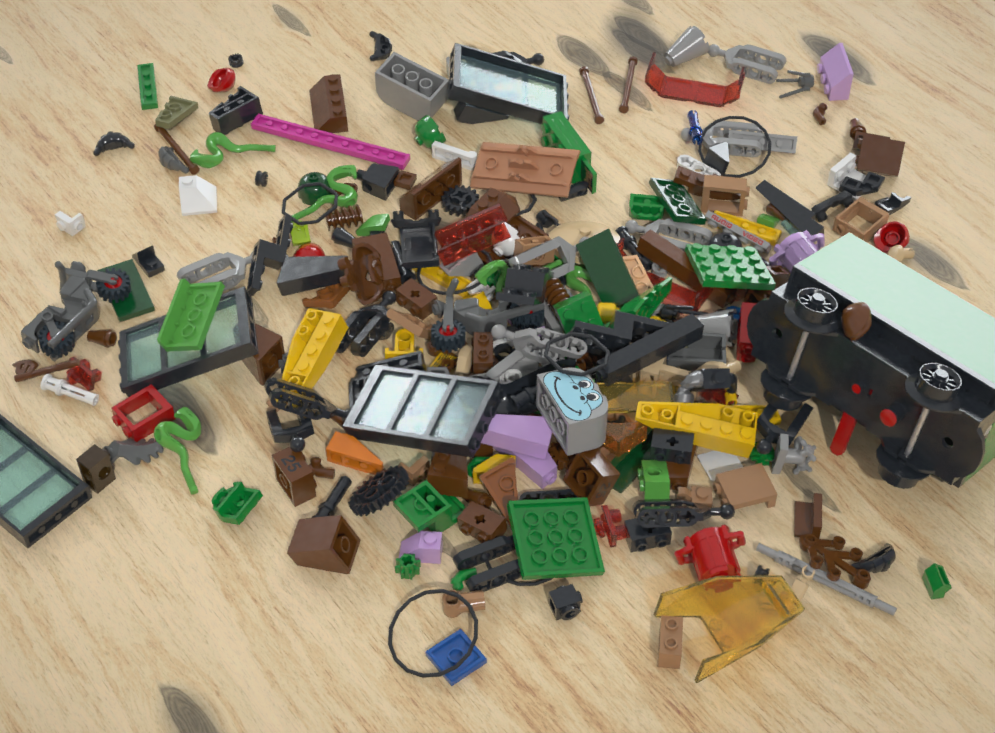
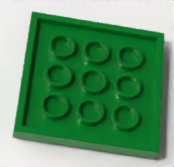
(729, 267)
(555, 538)

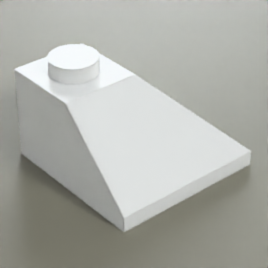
(197, 196)

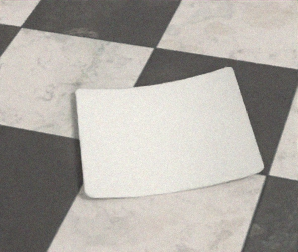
(718, 462)

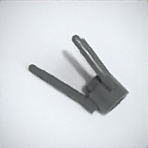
(806, 81)

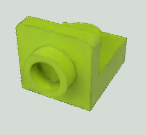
(300, 234)

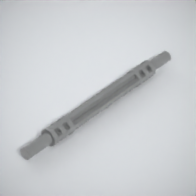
(821, 577)

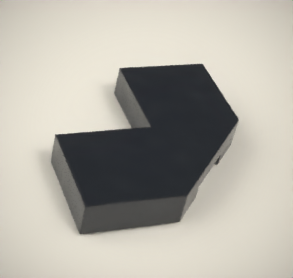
(870, 184)

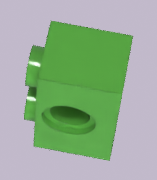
(654, 479)

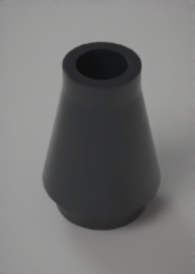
(342, 237)

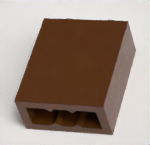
(879, 155)

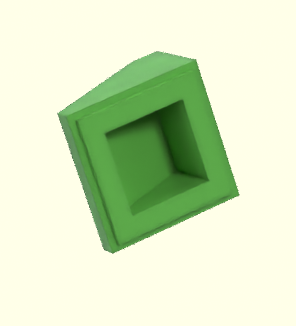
(767, 220)

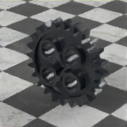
(379, 491)

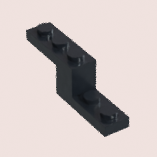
(269, 254)

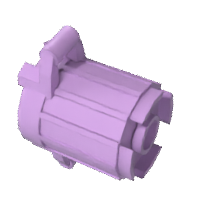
(796, 248)

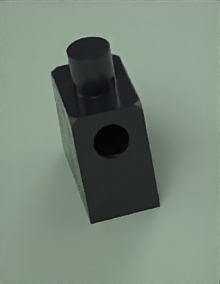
(378, 180)

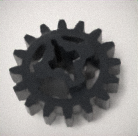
(459, 200)

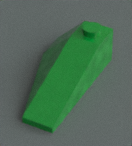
(650, 300)

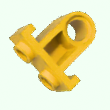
(403, 344)

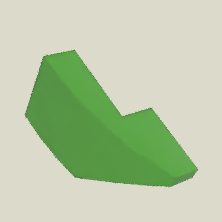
(375, 223)

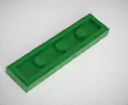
(147, 86)

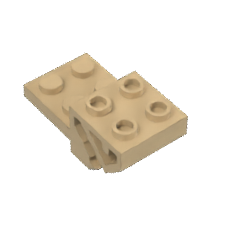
(661, 372)

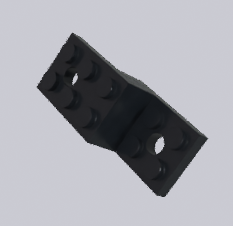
(525, 284)
(620, 332)

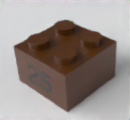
(294, 475)
(591, 476)

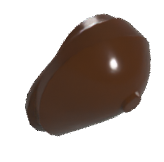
(856, 320)

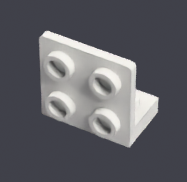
(844, 168)

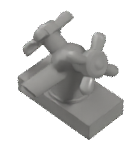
(794, 455)

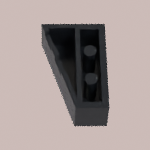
(236, 111)

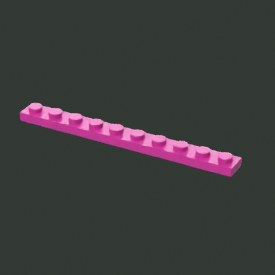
(330, 141)

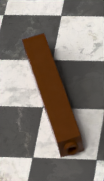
(678, 264)

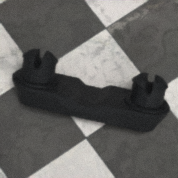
(842, 198)
(399, 222)

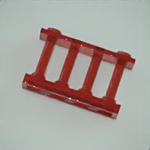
(472, 234)

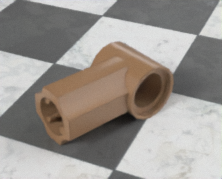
(475, 598)

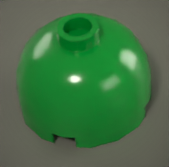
(428, 132)

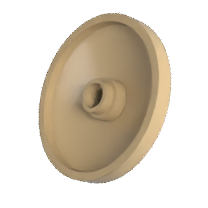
(575, 230)

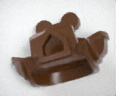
(364, 260)

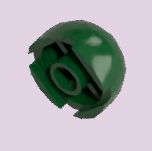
(310, 194)

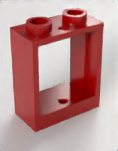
(744, 344)
(145, 427)

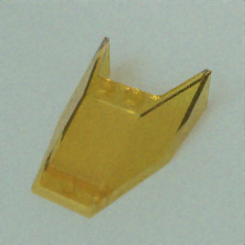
(736, 611)

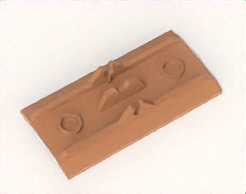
(524, 169)

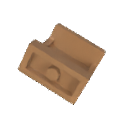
(745, 487)

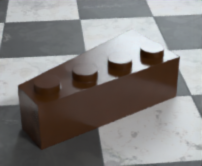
(449, 474)

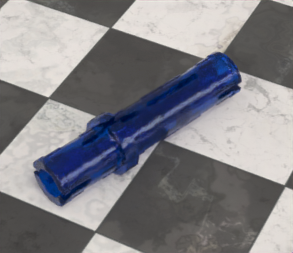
(695, 128)

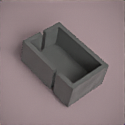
(709, 348)

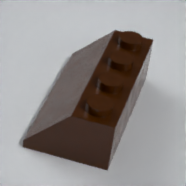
(329, 105)
(430, 190)

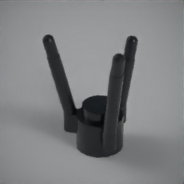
(545, 220)
(672, 312)

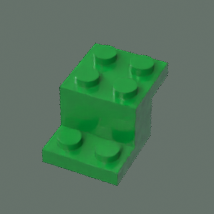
(428, 508)

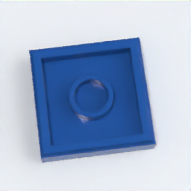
(450, 651)

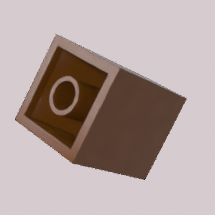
(270, 351)
(324, 544)

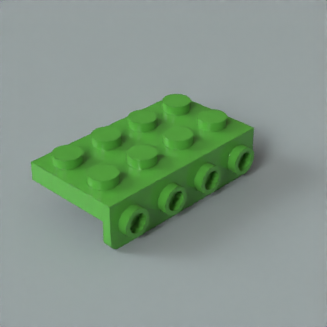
(190, 315)

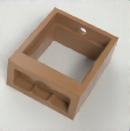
(724, 184)
(862, 208)

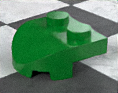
(645, 207)
(235, 503)

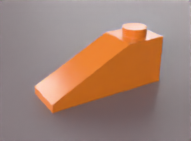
(351, 453)

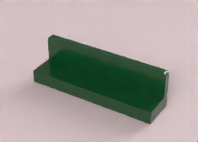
(630, 461)

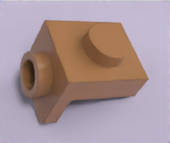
(417, 471)

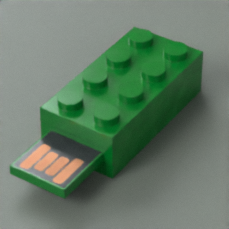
(559, 133)

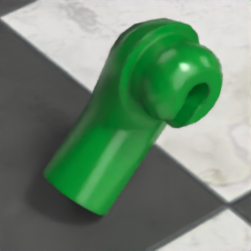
(475, 462)

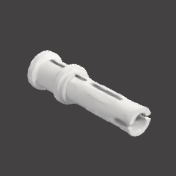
(63, 388)

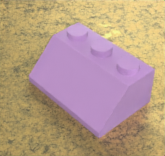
(836, 73)

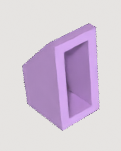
(425, 545)

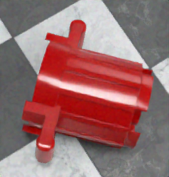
(712, 552)

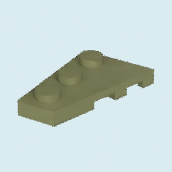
(175, 112)

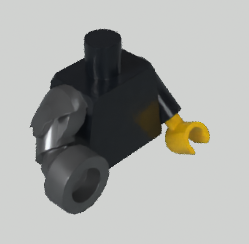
(708, 381)

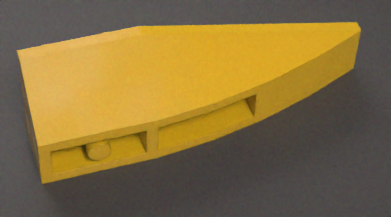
(313, 347)
(713, 424)

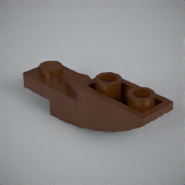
(695, 182)

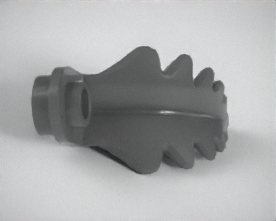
(133, 450)

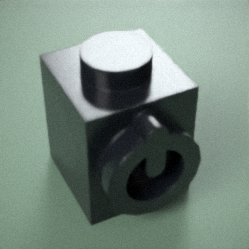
(565, 602)

